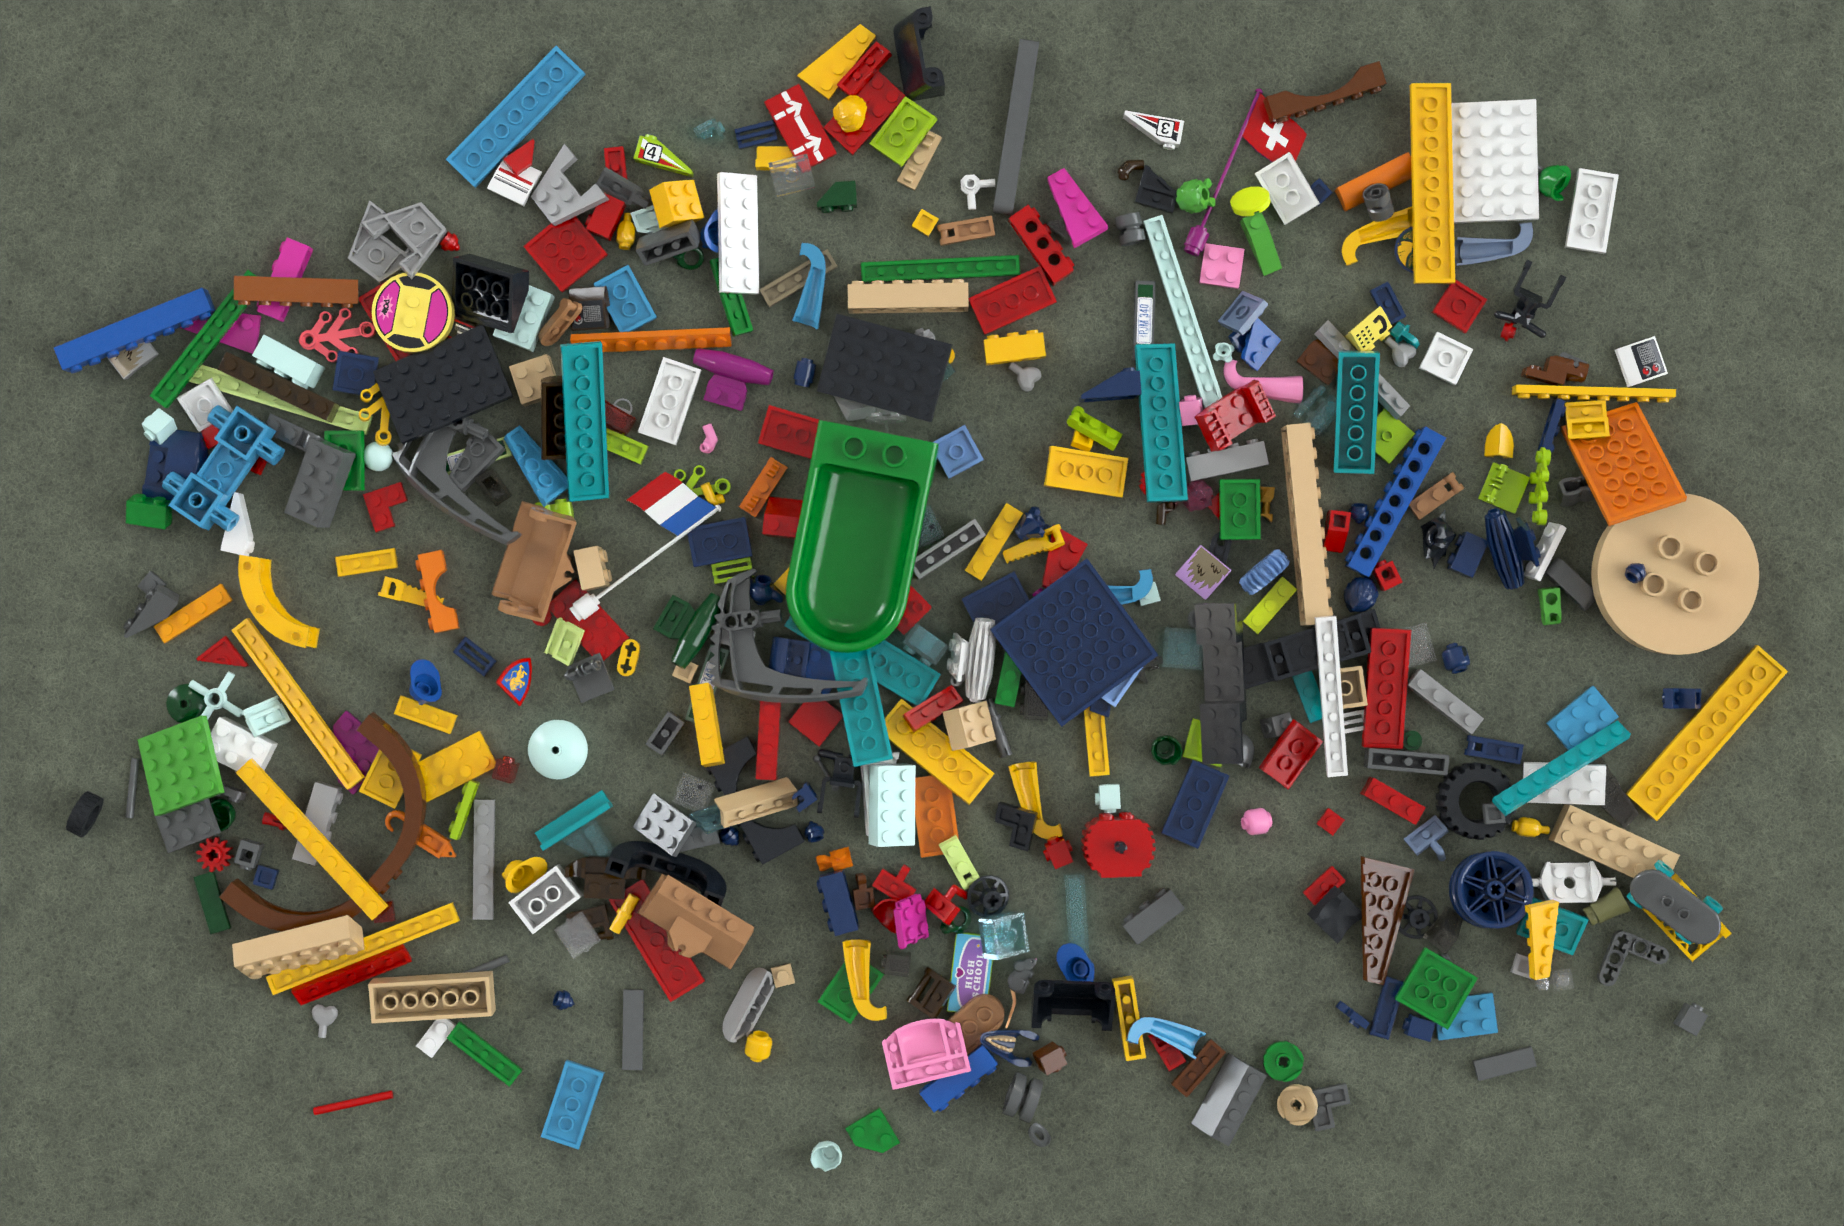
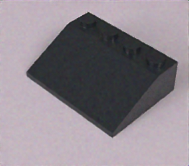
(488, 291)

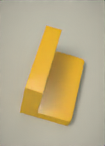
(769, 154)

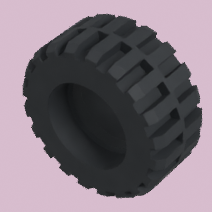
(1449, 799)

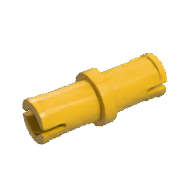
(624, 913)

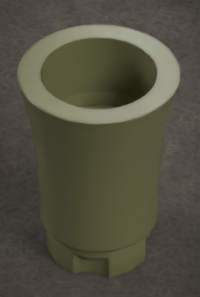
(1606, 907)

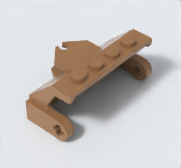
(534, 562)
(695, 922)

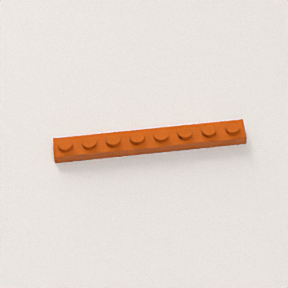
(658, 339)

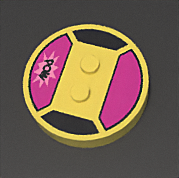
(413, 312)

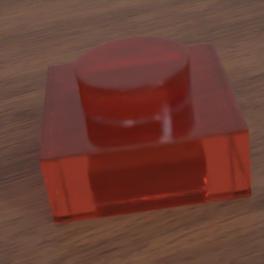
(387, 915)

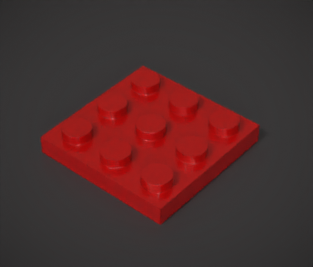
(565, 252)

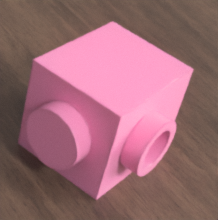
(1190, 407)

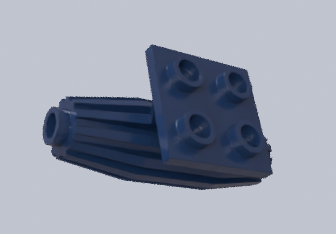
(1510, 547)

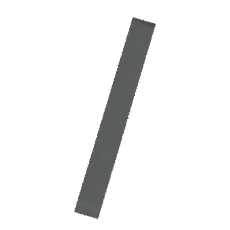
(1016, 127)

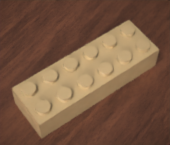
(908, 297)
(1607, 843)
(298, 947)
(432, 997)

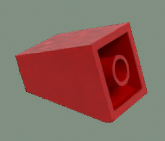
(781, 517)

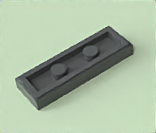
(1504, 1063)

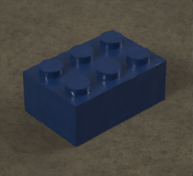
(837, 902)

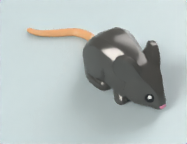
(1018, 979)

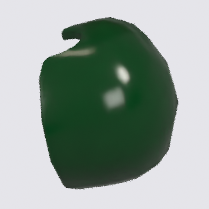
(1163, 744)
(224, 813)

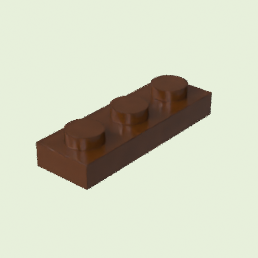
(1198, 1068)

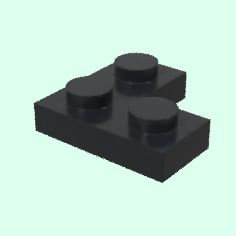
(1021, 820)

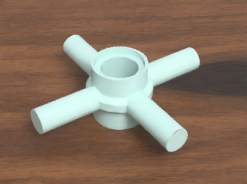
(223, 703)

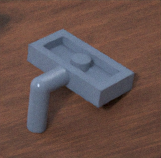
(1427, 836)

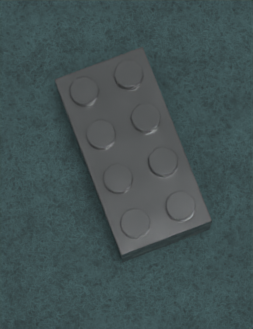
(320, 483)

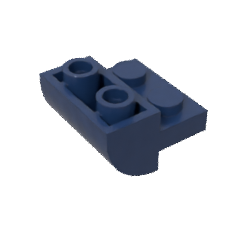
(789, 656)

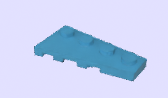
(542, 475)

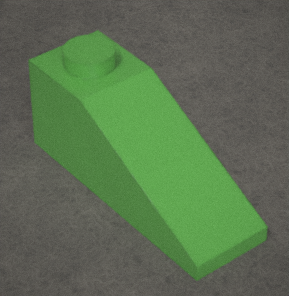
(1261, 243)

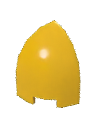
(1499, 442)

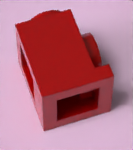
(1393, 576)

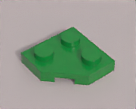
(873, 1132)

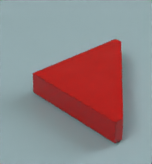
(223, 653)

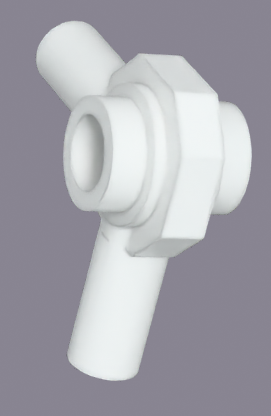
(971, 185)

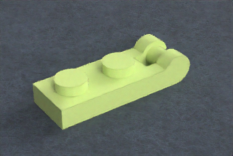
(959, 861)

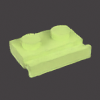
(564, 641)

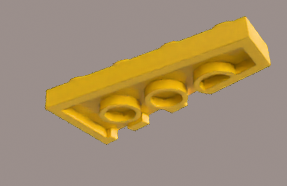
(837, 61)

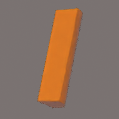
(1391, 174)

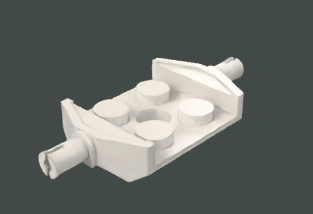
(1584, 875)

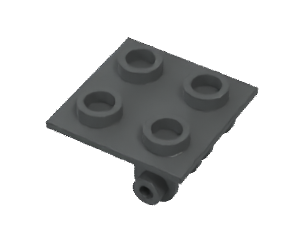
(589, 677)

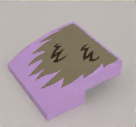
(1203, 572)

